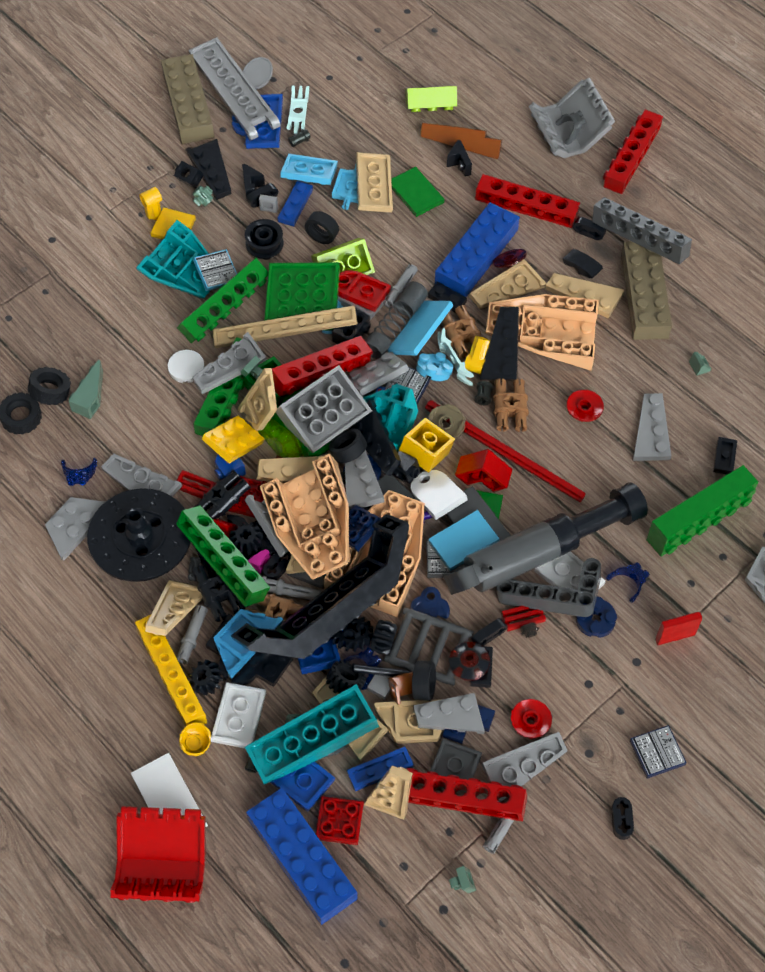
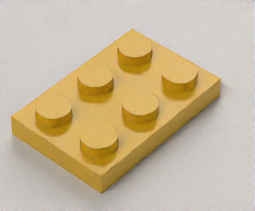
(233, 439)

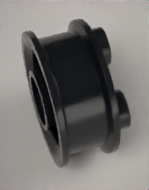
(264, 238)

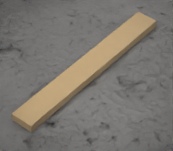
(287, 326)

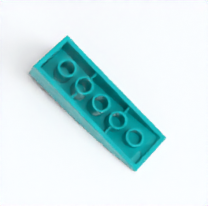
(312, 735)

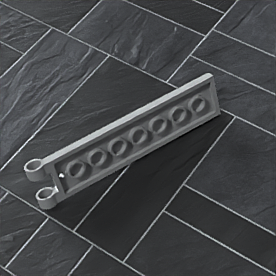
(233, 87)

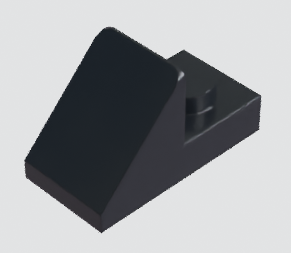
(459, 157)
(252, 179)

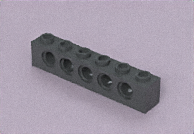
(642, 230)

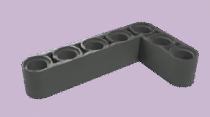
(555, 595)

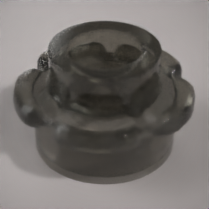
(529, 630)

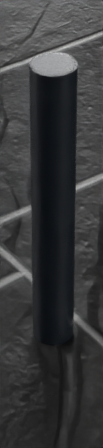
(378, 670)

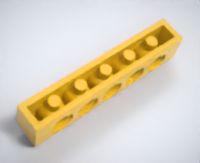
(172, 675)

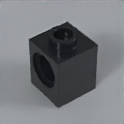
(192, 179)
(407, 469)

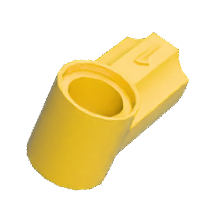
(151, 202)
(476, 359)

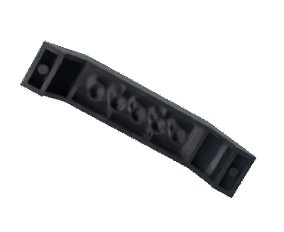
(339, 602)

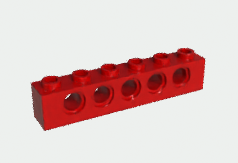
(632, 152)
(527, 201)
(308, 369)
(490, 806)

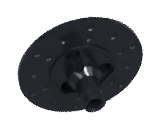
(136, 514)

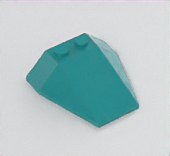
(173, 261)

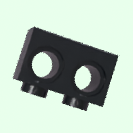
(349, 332)

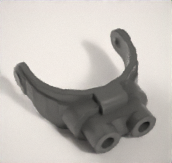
(577, 124)

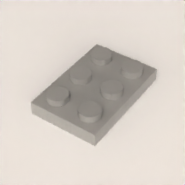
(377, 373)

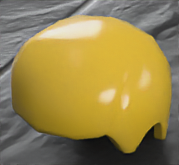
(195, 739)

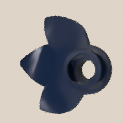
(431, 607)

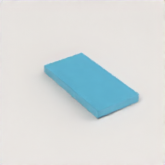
(420, 327)

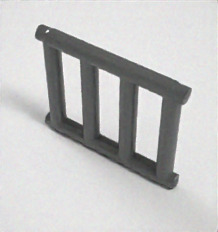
(427, 622)

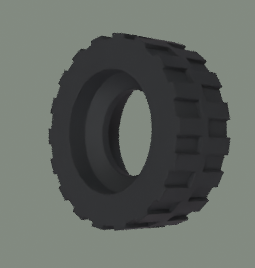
(46, 395)
(20, 426)

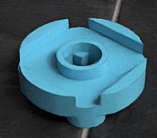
(435, 366)

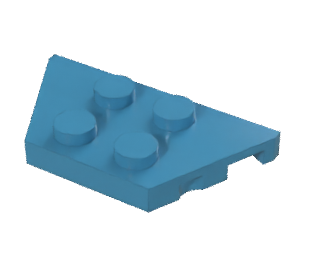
(232, 653)

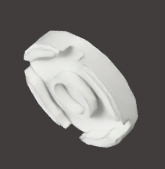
(185, 365)

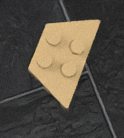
(260, 401)
(403, 724)

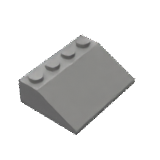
(323, 409)

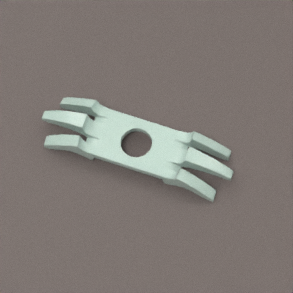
(301, 103)
(445, 346)

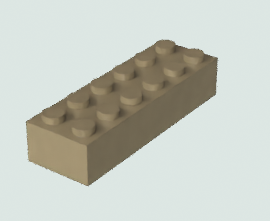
(187, 99)
(645, 292)

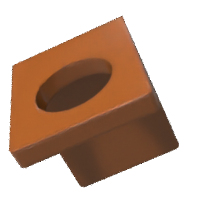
(400, 686)

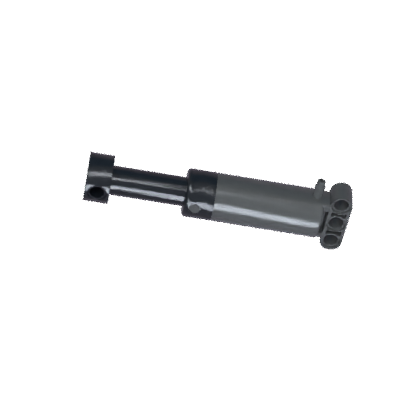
(544, 542)

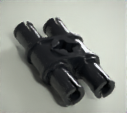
(221, 496)
(212, 596)

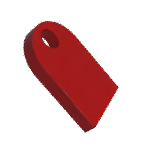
(362, 289)

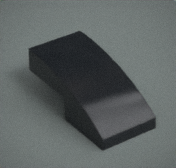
(584, 263)

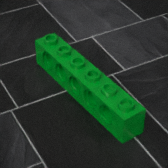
(189, 326)
(212, 408)
(223, 556)

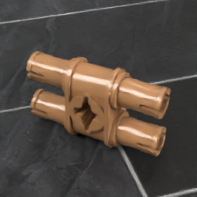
(461, 330)
(510, 405)
(274, 604)

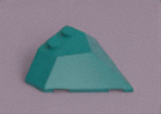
(397, 410)

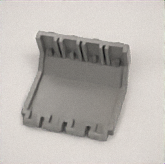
(594, 110)

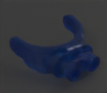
(79, 476)
(635, 572)
(369, 659)

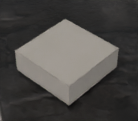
(268, 203)
(379, 686)

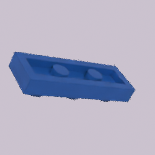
(295, 203)
(374, 770)

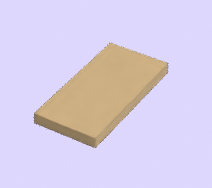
(374, 182)

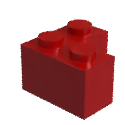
(484, 468)

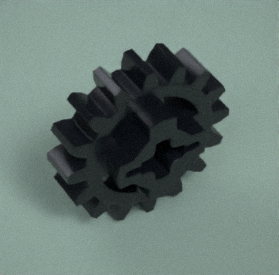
(352, 635)

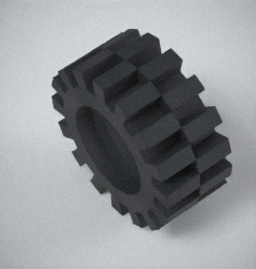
(341, 677)

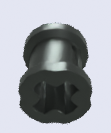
(483, 393)

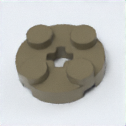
(456, 418)

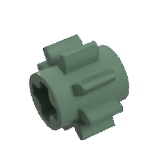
(202, 195)

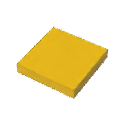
(167, 219)

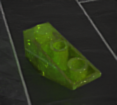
(281, 440)

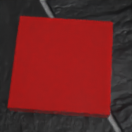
(678, 628)

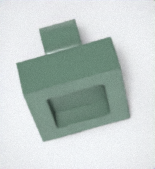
(252, 368)
(463, 880)

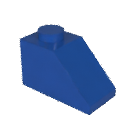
(224, 468)

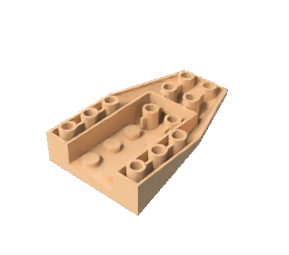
(553, 326)
(413, 513)
(312, 517)

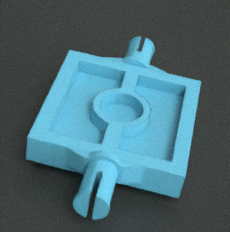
(346, 187)

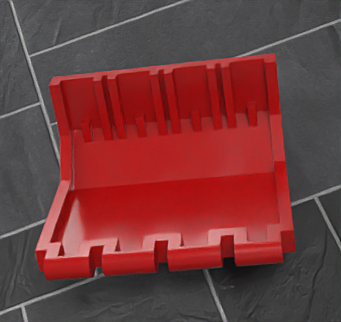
(160, 854)

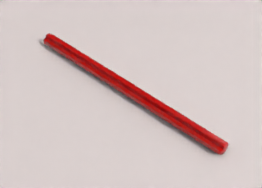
(517, 458)

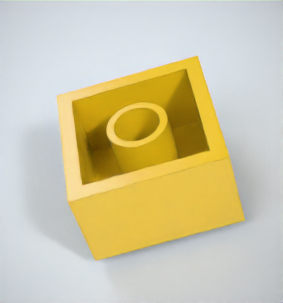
(427, 444)

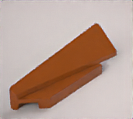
(472, 139)

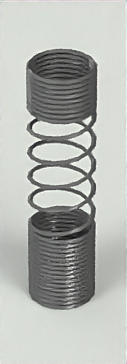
(406, 304)

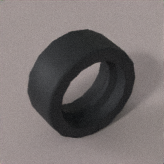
(326, 222)
(348, 446)
(424, 680)

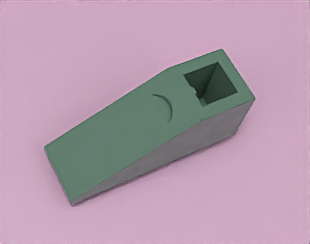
(87, 397)

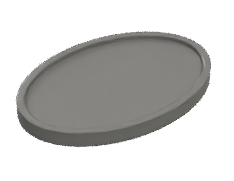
(258, 71)

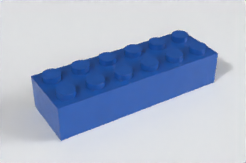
(477, 249)
(302, 856)

